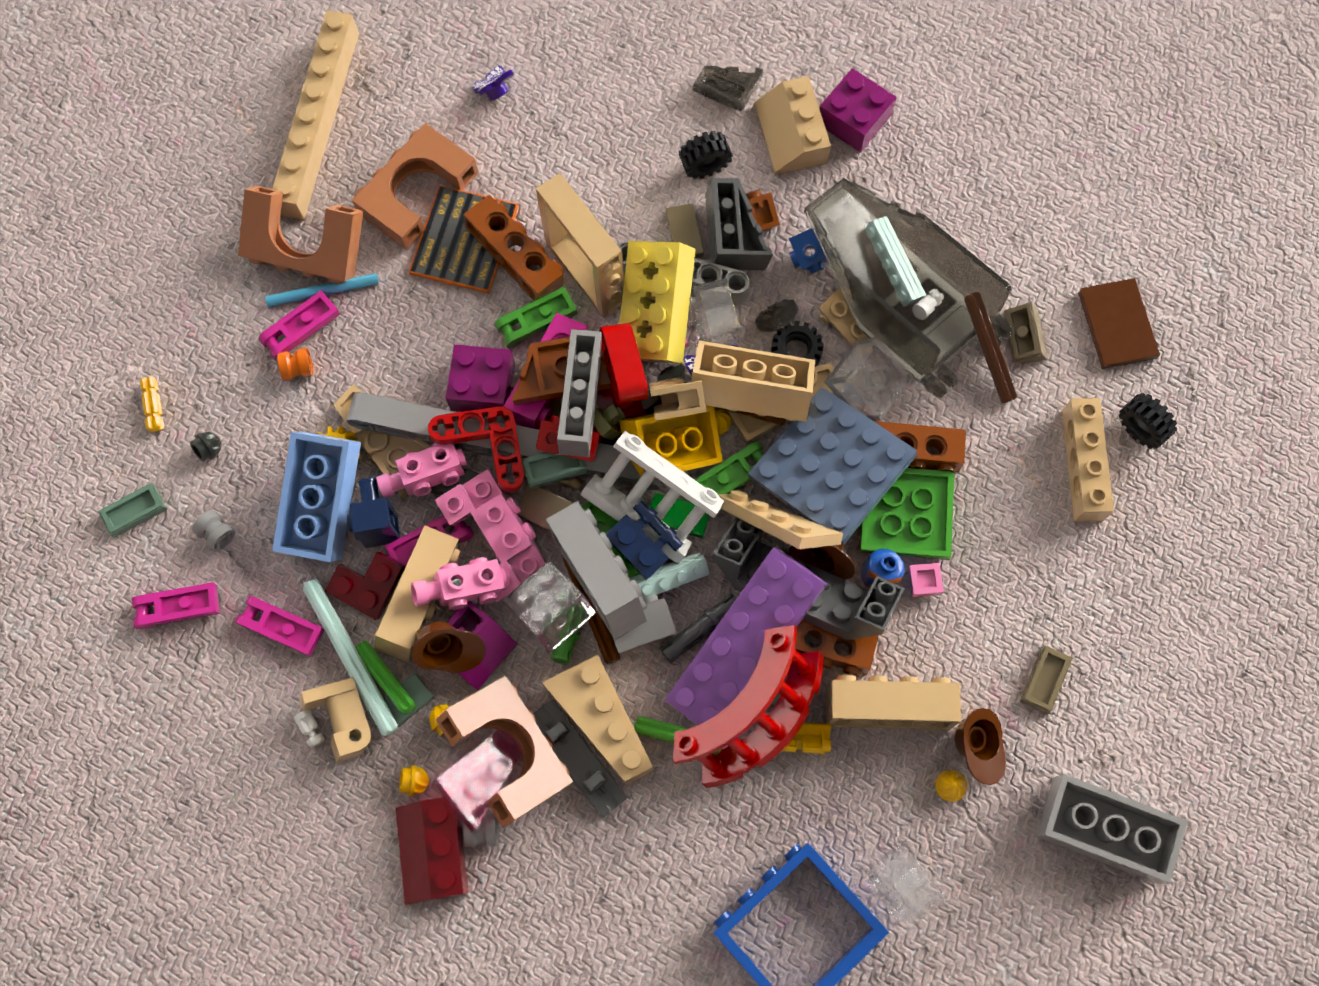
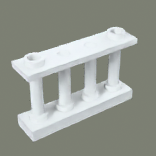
(617, 505)

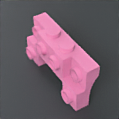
(499, 523)

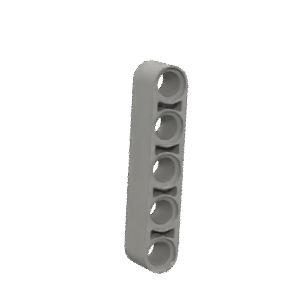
(705, 269)

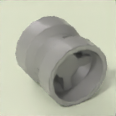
(213, 530)
(486, 832)

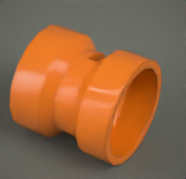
(296, 364)

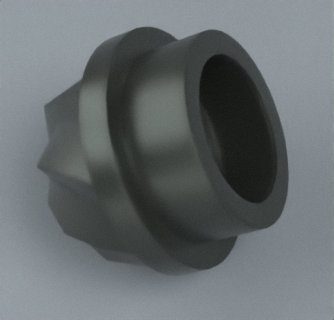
(206, 445)

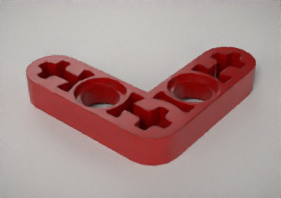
(496, 434)

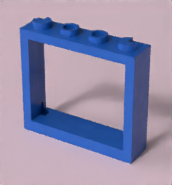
(771, 880)

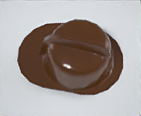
(827, 558)
(447, 649)
(982, 745)

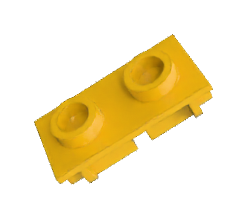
(811, 739)

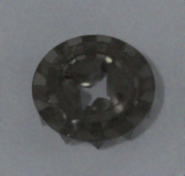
(777, 316)

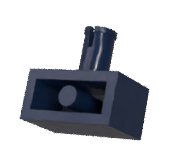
(373, 518)

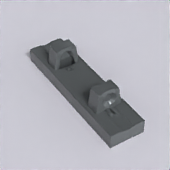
(579, 760)

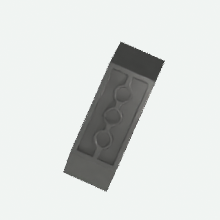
(839, 609)

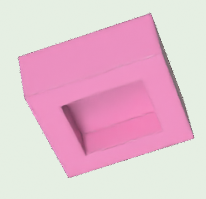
(925, 580)

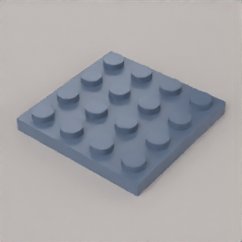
(833, 464)

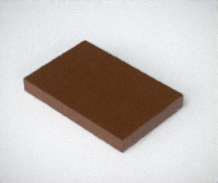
(1118, 323)

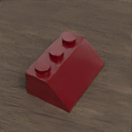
(431, 851)

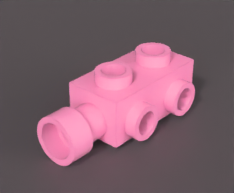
(424, 470)
(472, 584)

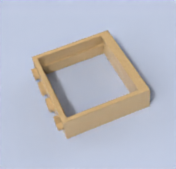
(581, 244)

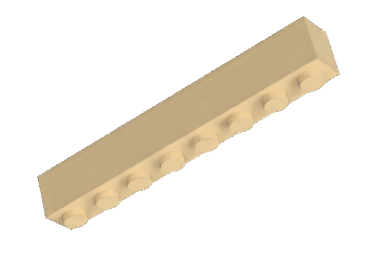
(315, 113)

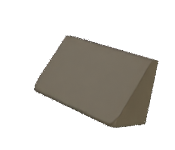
(1027, 335)
(539, 505)

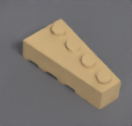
(402, 618)
(597, 711)

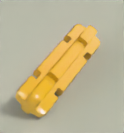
(151, 404)

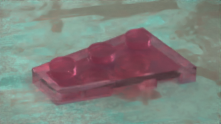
(478, 777)

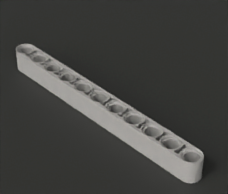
(412, 421)

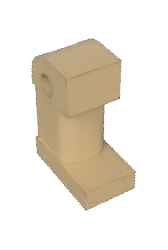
(678, 398)
(345, 716)

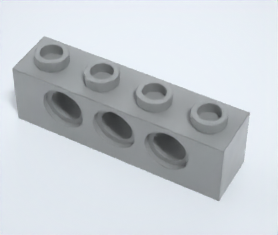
(580, 393)

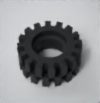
(705, 155)
(802, 334)
(1148, 421)

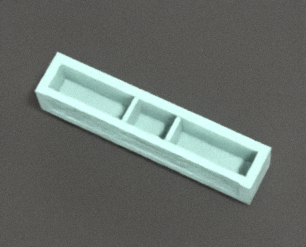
(895, 261)
(673, 575)

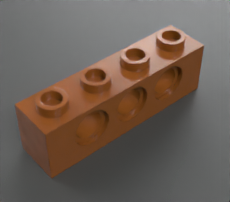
(535, 283)
(947, 441)
(855, 664)

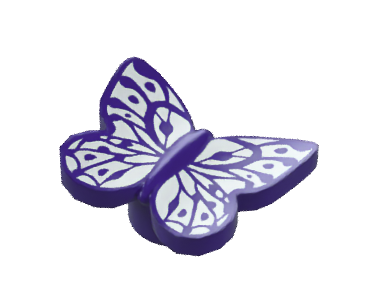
(494, 84)

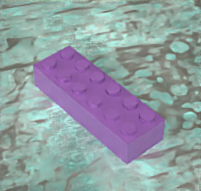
(773, 598)

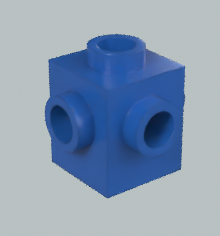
(800, 245)

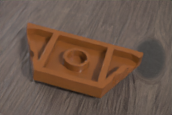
(545, 372)

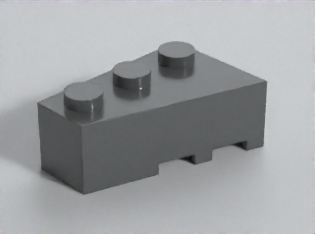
(732, 230)

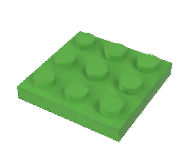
(913, 516)

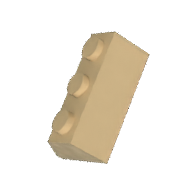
(793, 126)

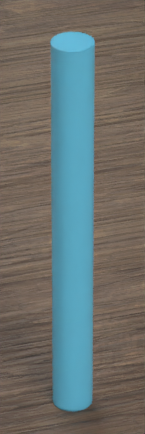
(328, 288)

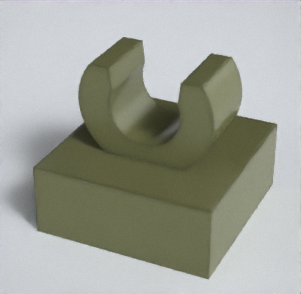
(606, 421)

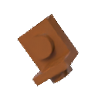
(763, 209)

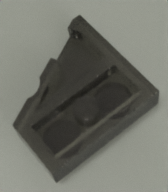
(727, 85)

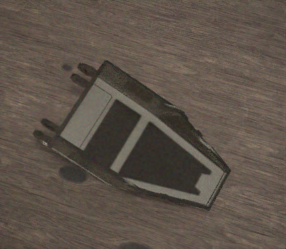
(939, 264)

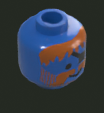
(883, 564)

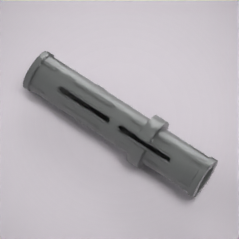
(697, 630)

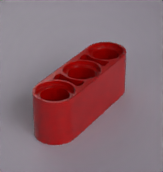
(623, 363)

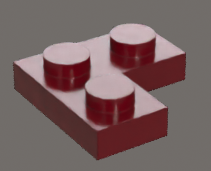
(368, 592)

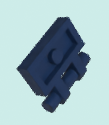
(637, 546)

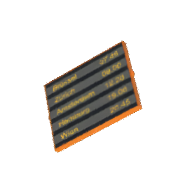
(449, 250)

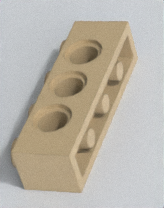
(1087, 460)

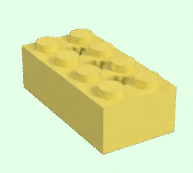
(657, 298)

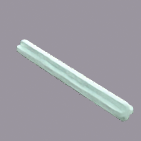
(350, 657)

